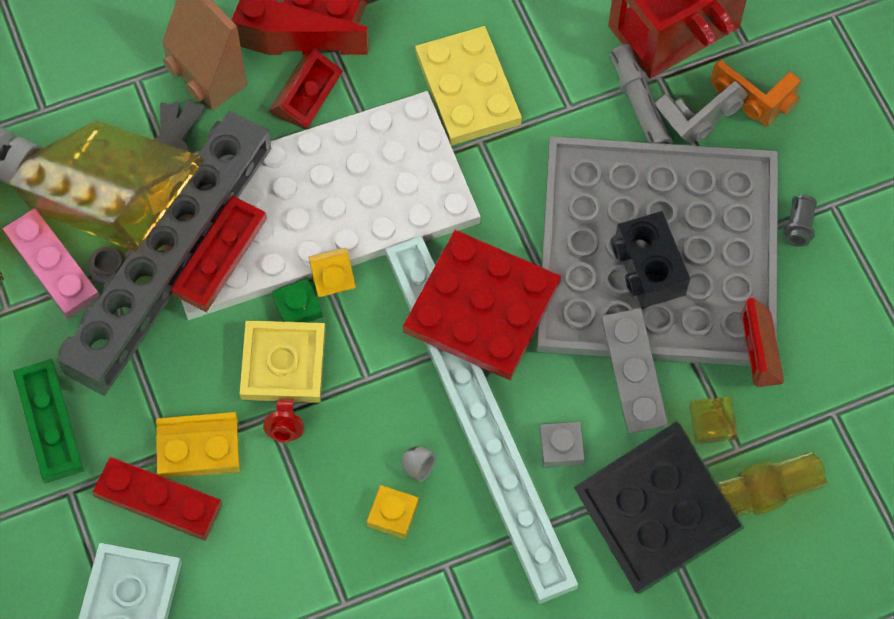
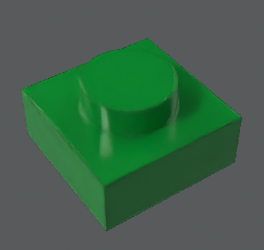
(297, 302)

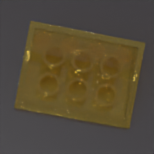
(106, 182)

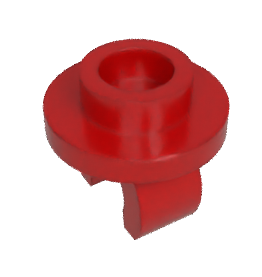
(283, 424)

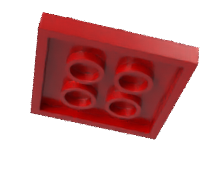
(482, 304)

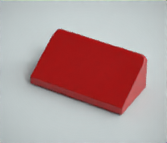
(306, 89)
(761, 344)

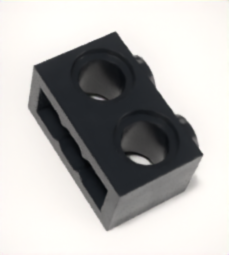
(659, 258)

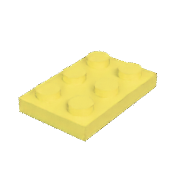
(468, 85)

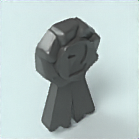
(175, 127)

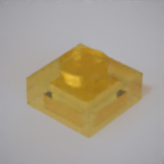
(713, 420)

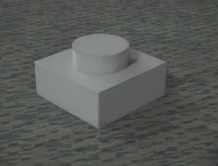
(561, 444)

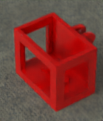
(672, 29)

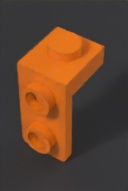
(757, 105)

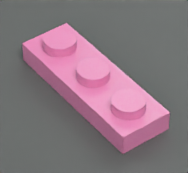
(51, 263)

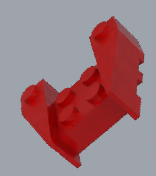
(302, 26)

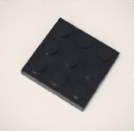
(658, 507)

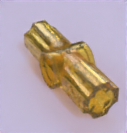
(770, 486)

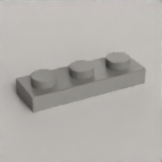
(634, 371)

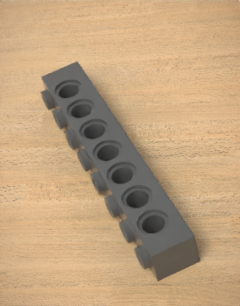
(102, 366)

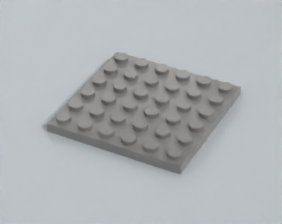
(721, 220)

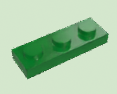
(48, 421)

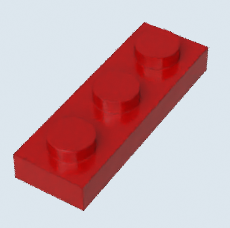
(219, 253)
(157, 498)

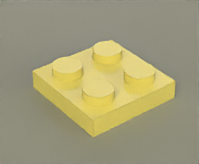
(282, 361)

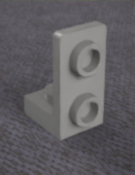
(701, 125)

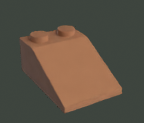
(204, 51)

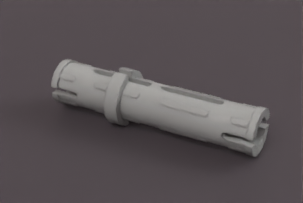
(635, 85)

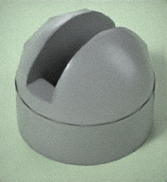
(418, 462)

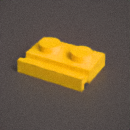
(197, 445)

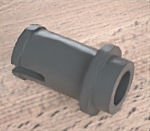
(800, 229)

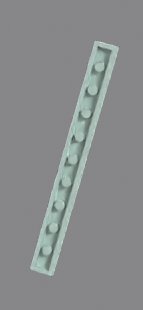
(491, 444)

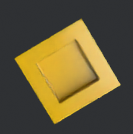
(332, 272)
(392, 512)

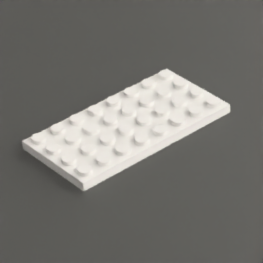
(352, 187)

